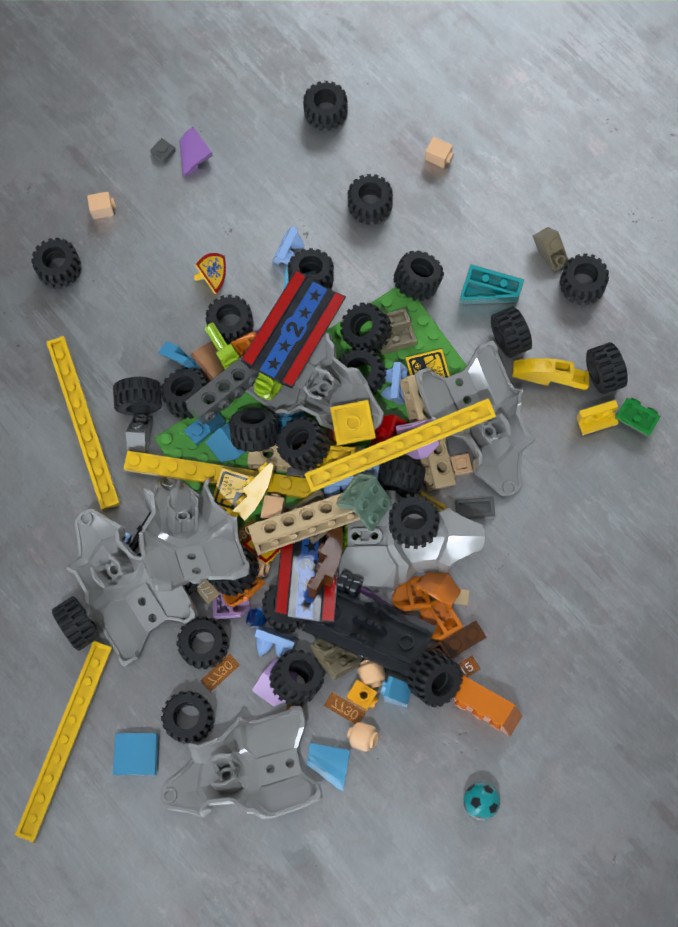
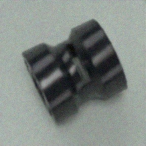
(349, 584)

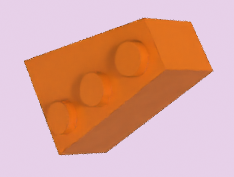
(487, 706)

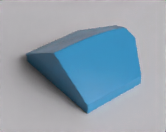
(221, 445)

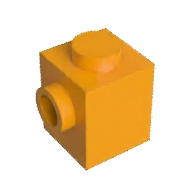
(362, 696)

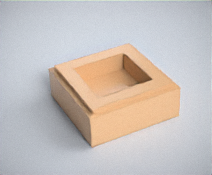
(461, 464)

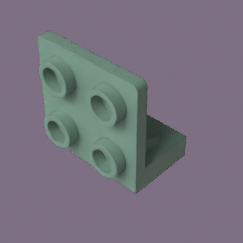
(366, 499)

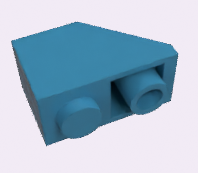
(396, 692)

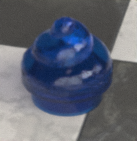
(255, 618)

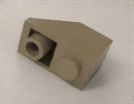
(551, 248)

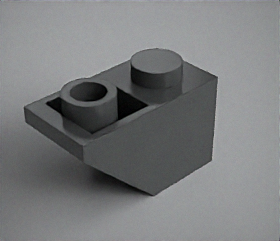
(139, 433)

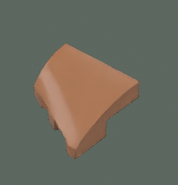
(208, 361)

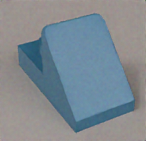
(199, 432)

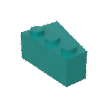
(490, 287)

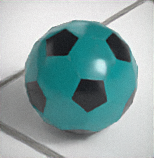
(481, 801)

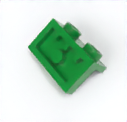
(637, 416)

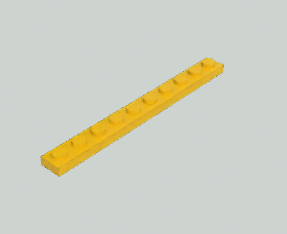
(83, 424)
(400, 445)
(200, 471)
(63, 742)

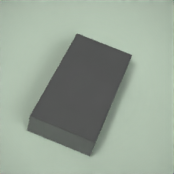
(475, 508)

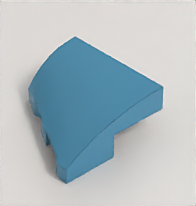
(177, 355)
(329, 763)

